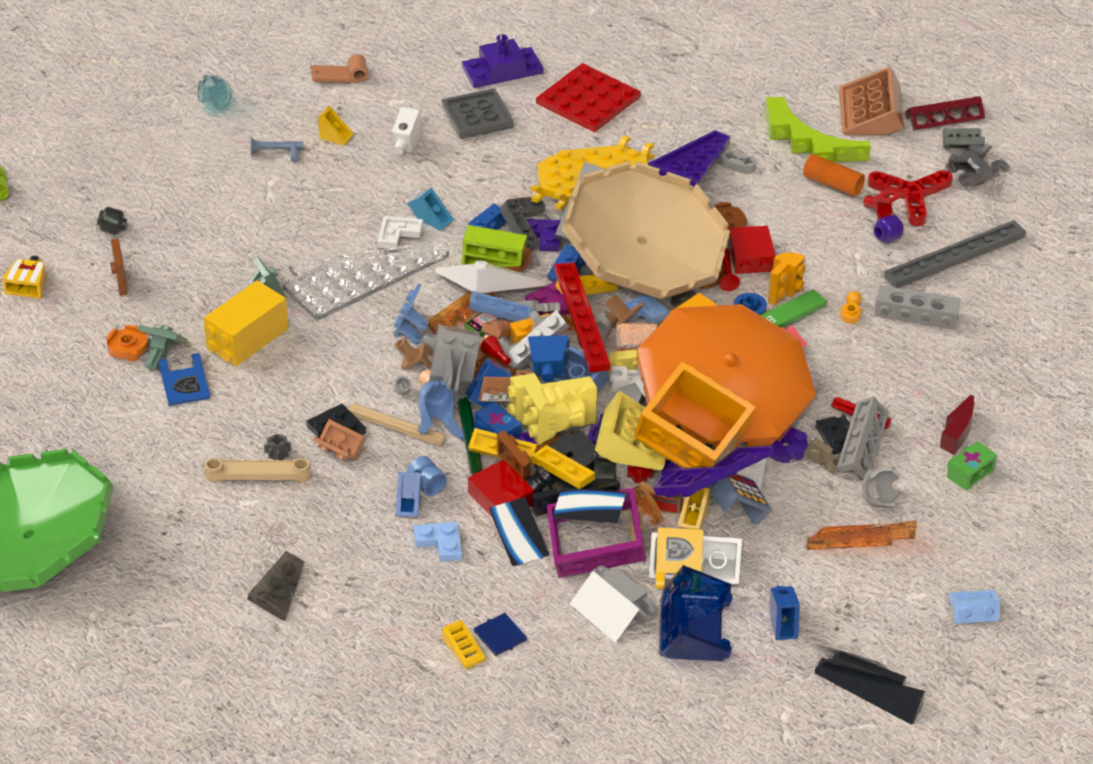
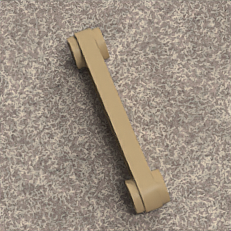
(257, 470)

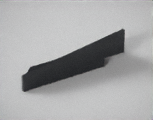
(873, 684)

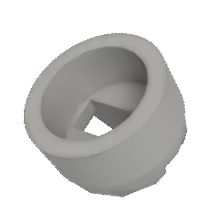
(406, 384)

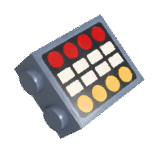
(746, 492)

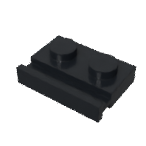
(833, 432)

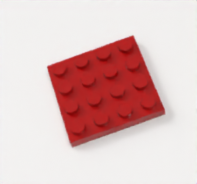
(588, 97)

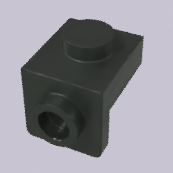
(604, 469)

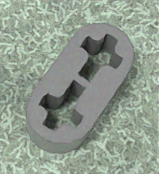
(738, 162)

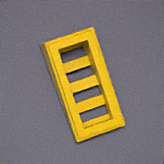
(456, 632)

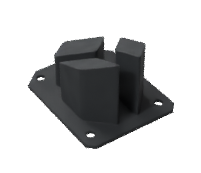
(576, 447)

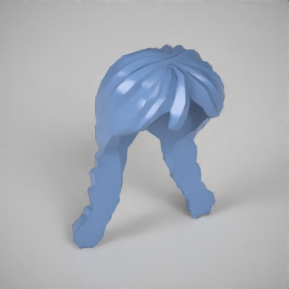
(438, 403)

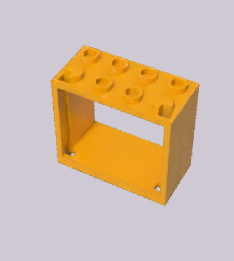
(675, 443)

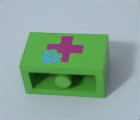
(971, 465)

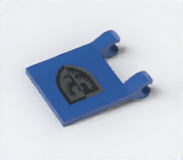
(184, 384)

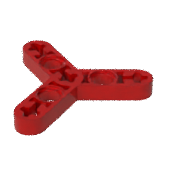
(912, 191)

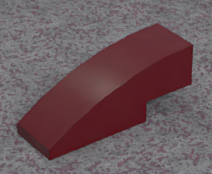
(957, 426)

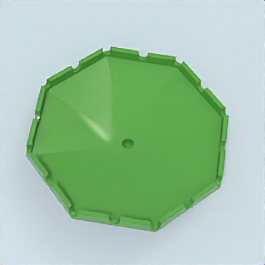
(48, 515)

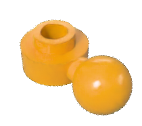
(851, 311)

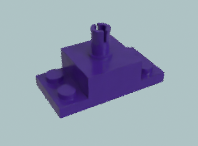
(501, 63)

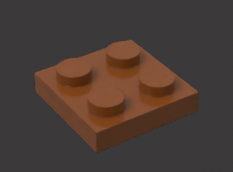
(509, 452)

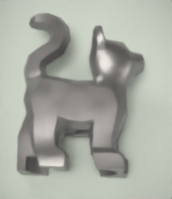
(974, 166)

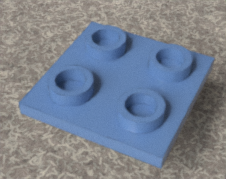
(413, 316)

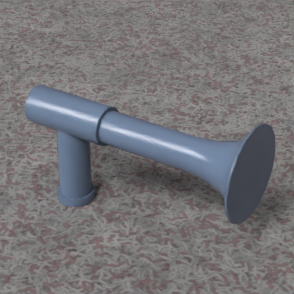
(293, 146)

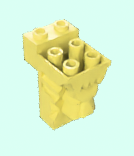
(552, 405)

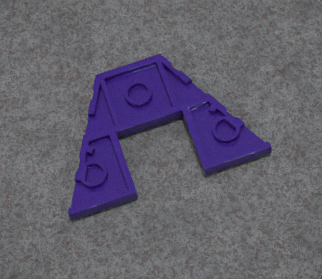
(687, 481)

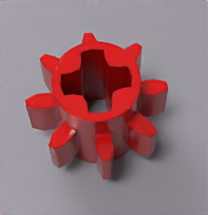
(639, 473)

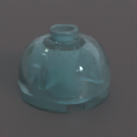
(214, 93)

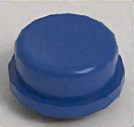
(752, 301)

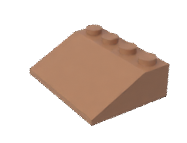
(871, 104)

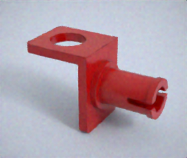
(882, 202)

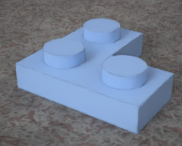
(651, 311)
(442, 535)

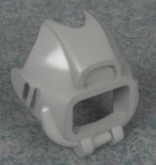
(881, 483)

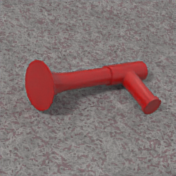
(729, 281)

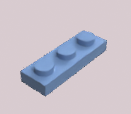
(498, 307)

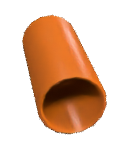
(834, 175)

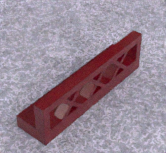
(944, 107)

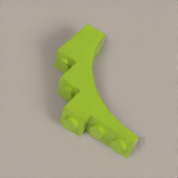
(803, 139)

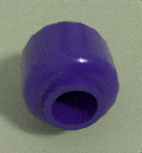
(888, 229)

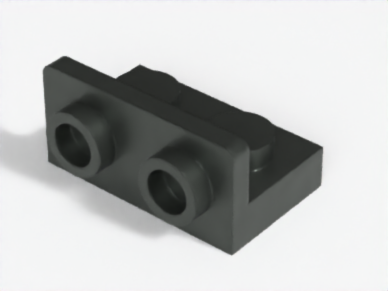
(962, 137)

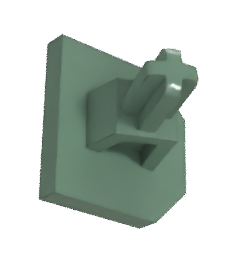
(266, 276)
(161, 343)

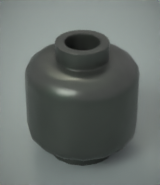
(111, 220)

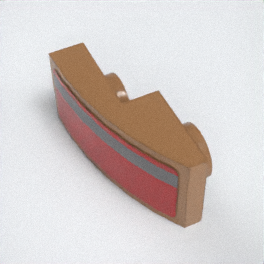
(665, 504)

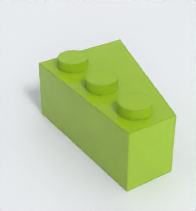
(493, 246)

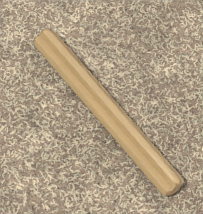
(396, 424)

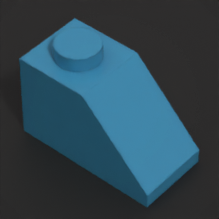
(430, 209)

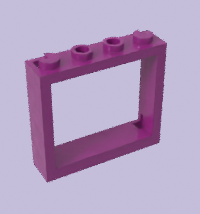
(607, 556)

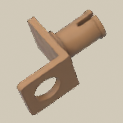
(620, 311)
(413, 355)

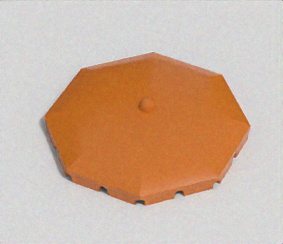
(739, 354)

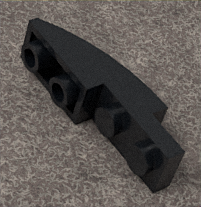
(542, 499)

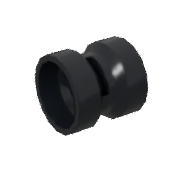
(544, 477)

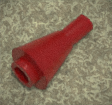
(493, 348)

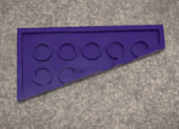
(694, 158)

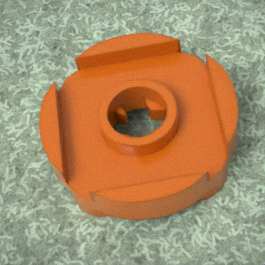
(119, 347)

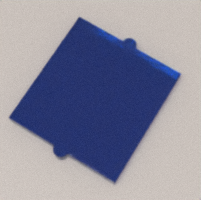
(500, 634)

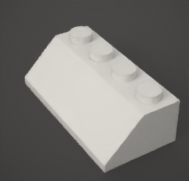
(719, 558)

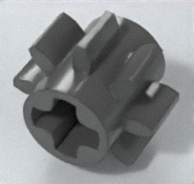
(277, 447)

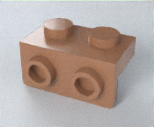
(341, 440)

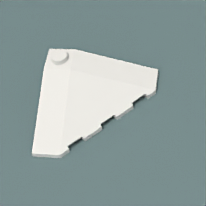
(488, 278)

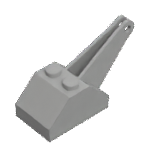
(454, 356)

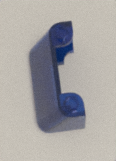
(693, 617)

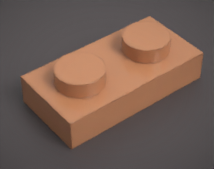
(497, 328)

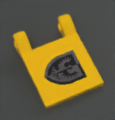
(675, 549)

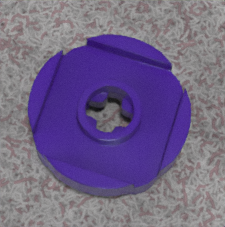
(798, 444)

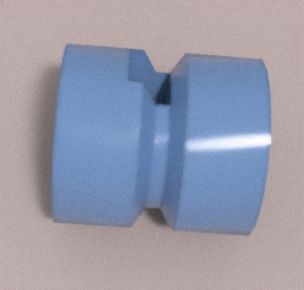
(432, 477)

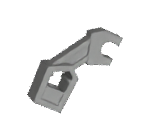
(543, 307)

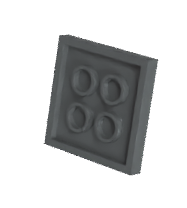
(477, 113)

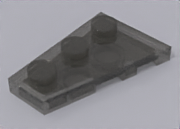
(278, 586)

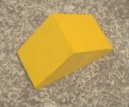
(333, 128)
(695, 509)

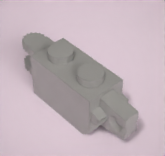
(629, 589)

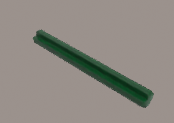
(468, 428)

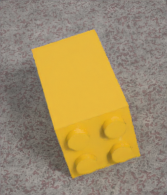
(246, 323)

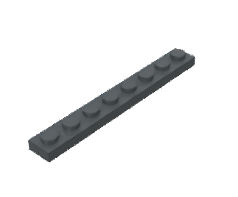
(954, 254)

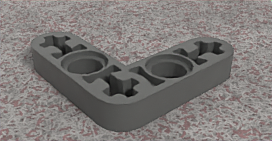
(514, 214)

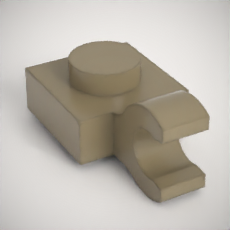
(820, 453)

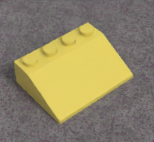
(617, 435)

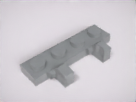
(544, 326)

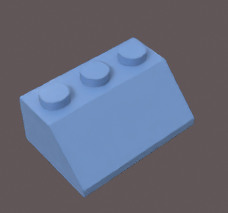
(577, 368)

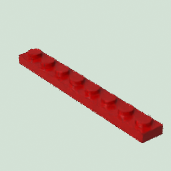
(582, 317)

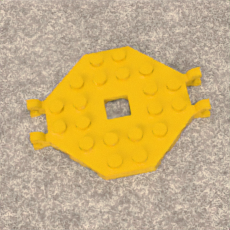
(560, 172)

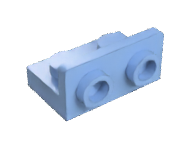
(975, 606)

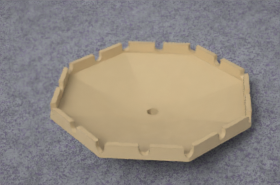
(646, 230)

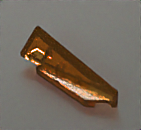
(861, 535)

